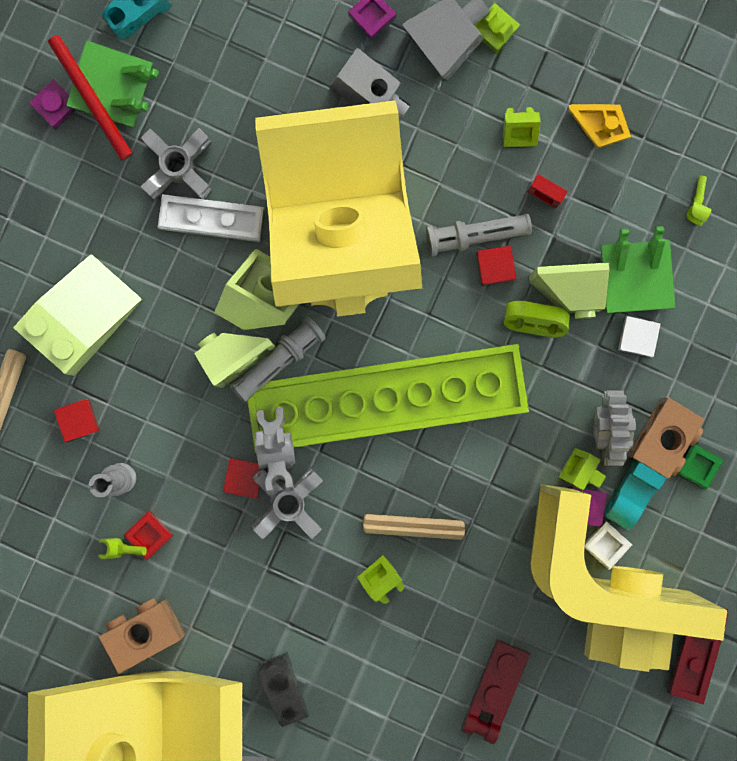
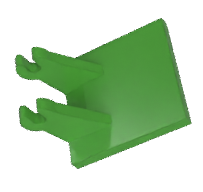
(117, 81)
(639, 274)

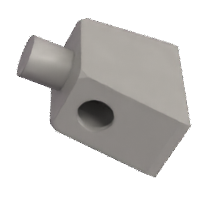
(448, 33)
(360, 76)

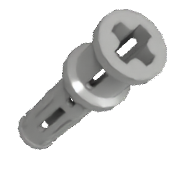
(459, 232)
(289, 350)
(113, 480)

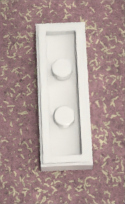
(211, 218)

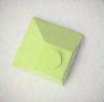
(574, 287)
(250, 298)
(231, 355)

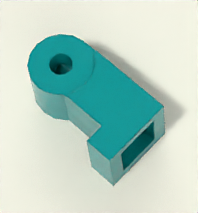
(127, 16)
(633, 495)

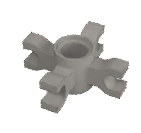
(189, 151)
(274, 450)
(273, 515)

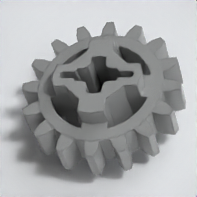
(614, 428)

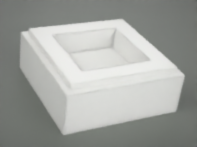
(639, 337)
(607, 545)

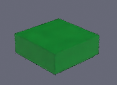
(700, 466)

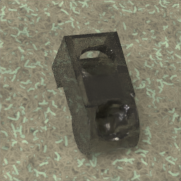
(282, 689)

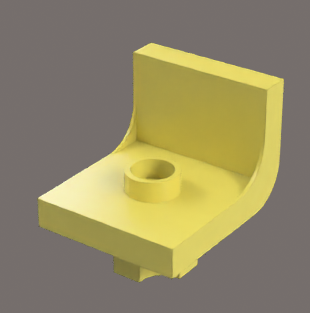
(337, 206)
(626, 616)
(138, 719)

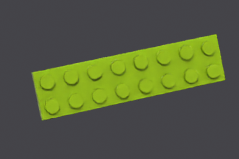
(395, 396)

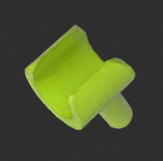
(697, 212)
(116, 549)

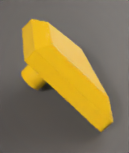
(601, 122)

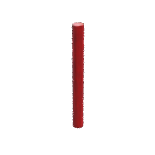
(90, 97)

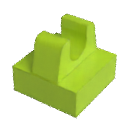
(497, 28)
(521, 128)
(582, 470)
(380, 579)

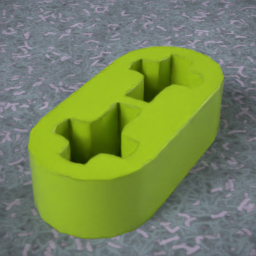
(536, 319)

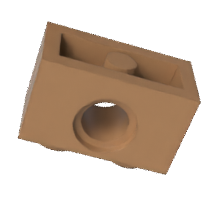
(685, 428)
(126, 649)

